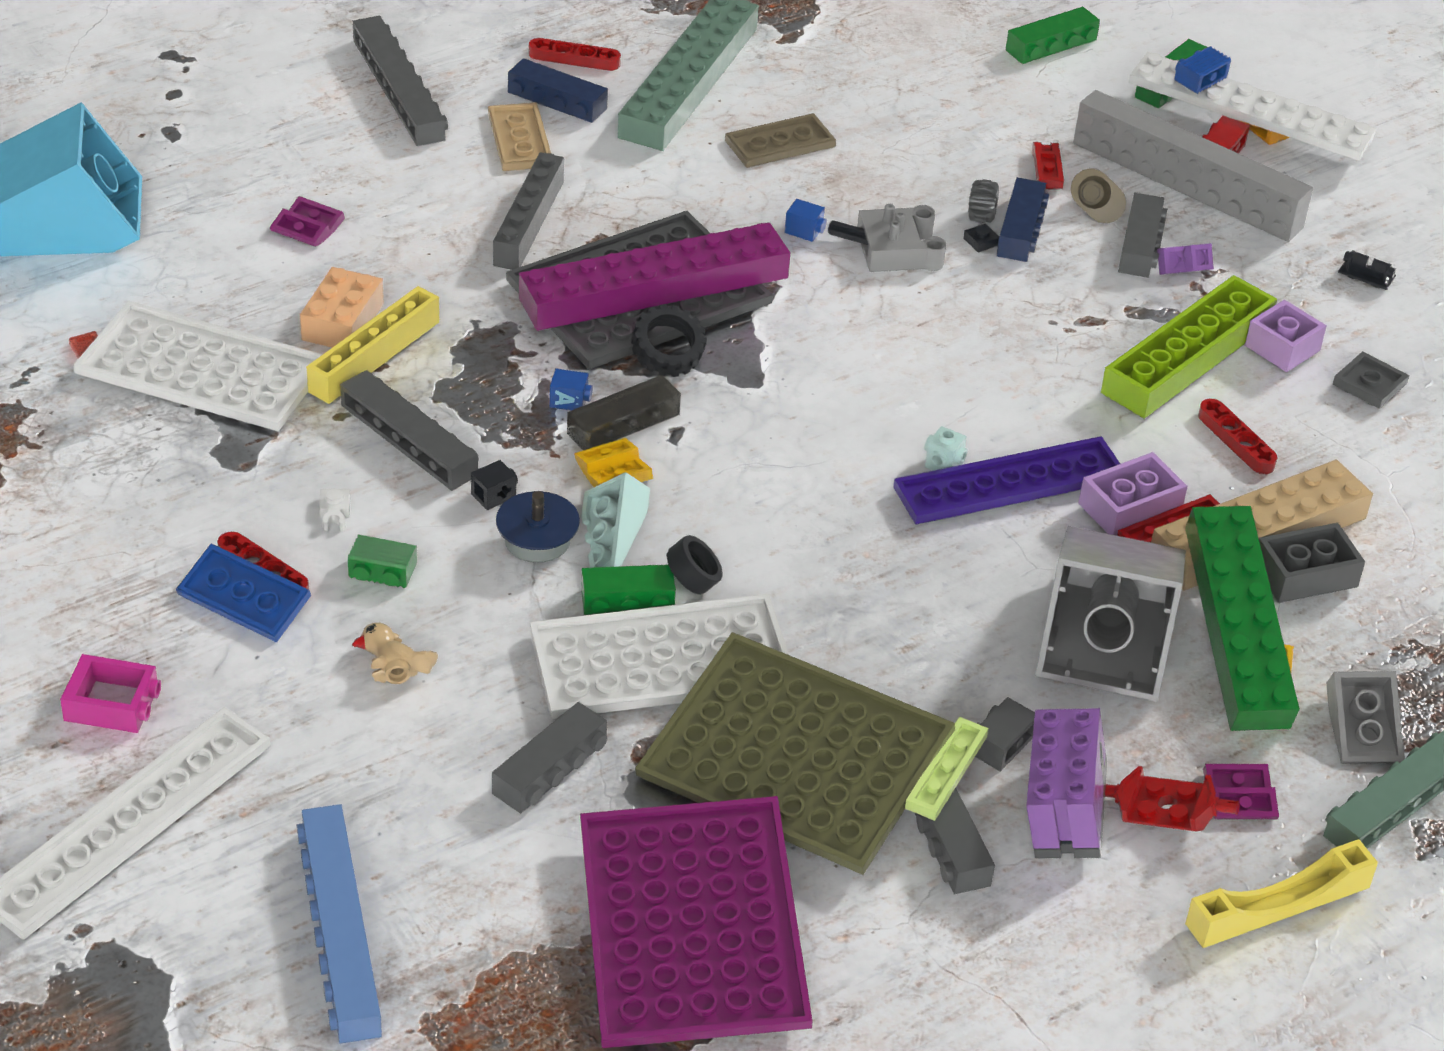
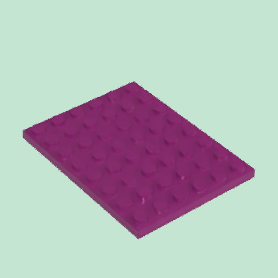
(693, 922)

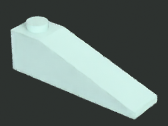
(613, 518)

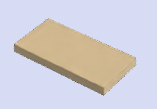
(518, 134)

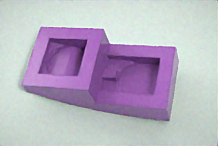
(1185, 258)

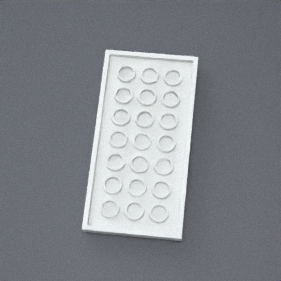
(199, 365)
(643, 653)

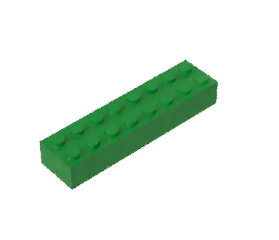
(1241, 619)

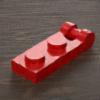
(1048, 164)

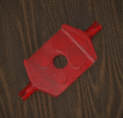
(1191, 802)

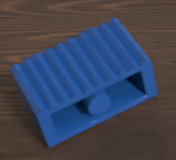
(1202, 69)

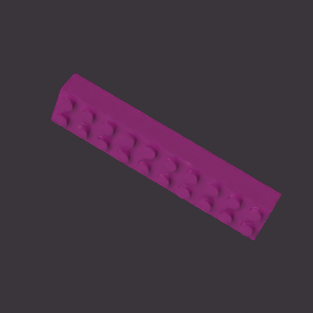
(653, 275)

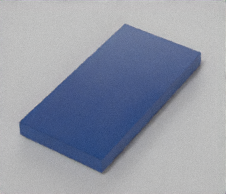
(243, 592)

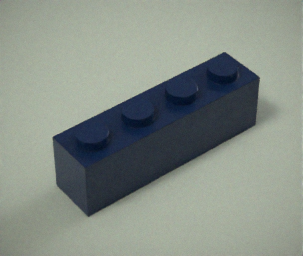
(557, 90)
(1023, 220)

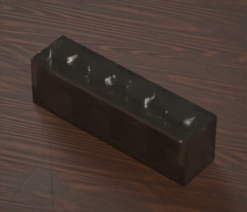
(623, 413)

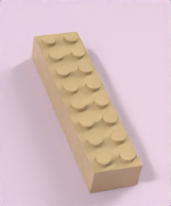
(1296, 503)

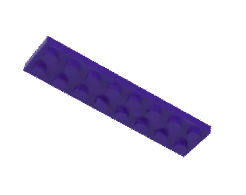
(1002, 480)

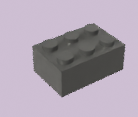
(1311, 562)

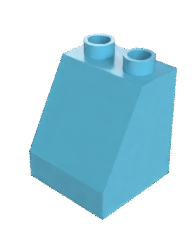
(67, 189)

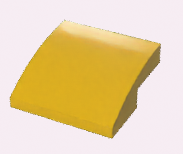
(611, 460)

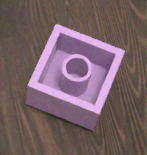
(1285, 335)

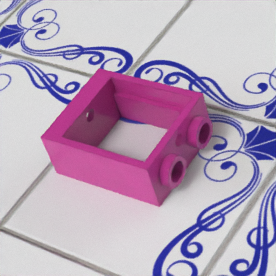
(81, 709)

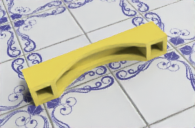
(1228, 914)

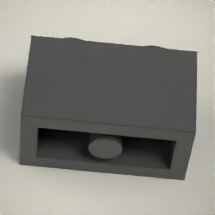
(1008, 733)

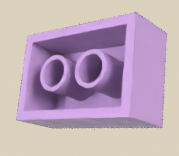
(1131, 492)

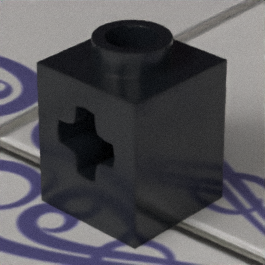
(493, 484)

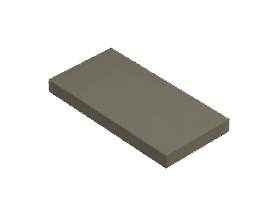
(780, 140)

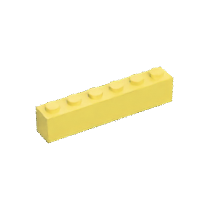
(373, 343)

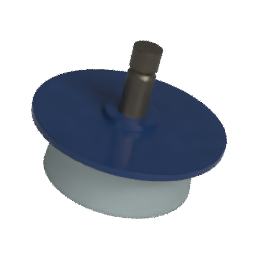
(537, 525)

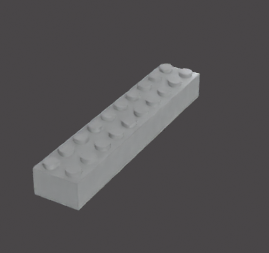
(1193, 165)

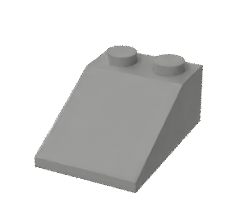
(1366, 716)

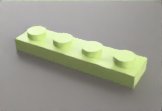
(946, 769)

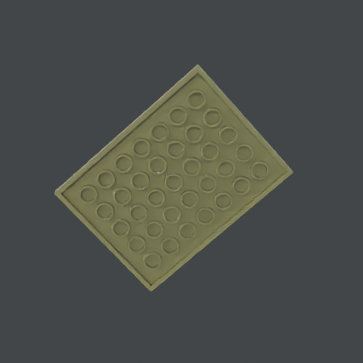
(799, 733)

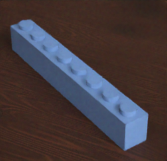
(340, 925)

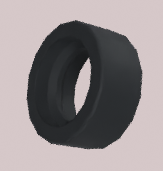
(694, 564)

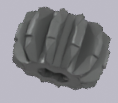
(983, 201)

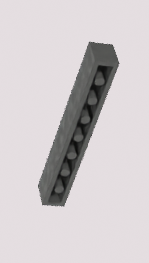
(399, 81)

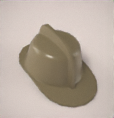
(1098, 195)

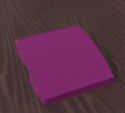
(308, 221)
(1248, 785)

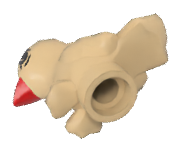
(394, 658)

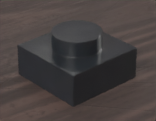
(981, 237)

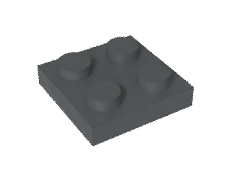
(1370, 379)

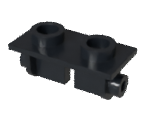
(1378, 274)

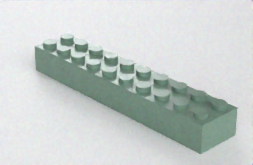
(687, 73)

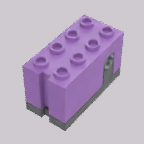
(1067, 783)

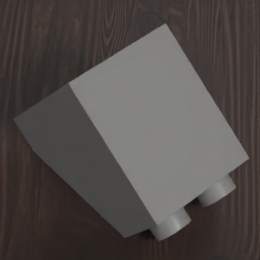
(1111, 613)

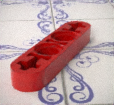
(574, 54)
(1258, 456)
(248, 549)

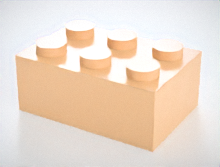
(340, 306)

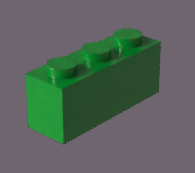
(626, 588)

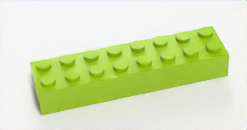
(1185, 347)

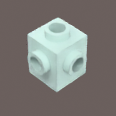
(945, 449)

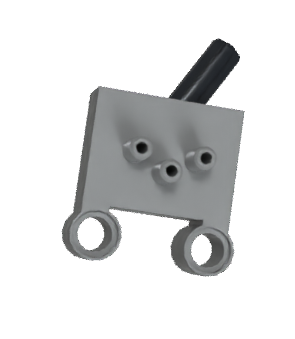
(893, 237)

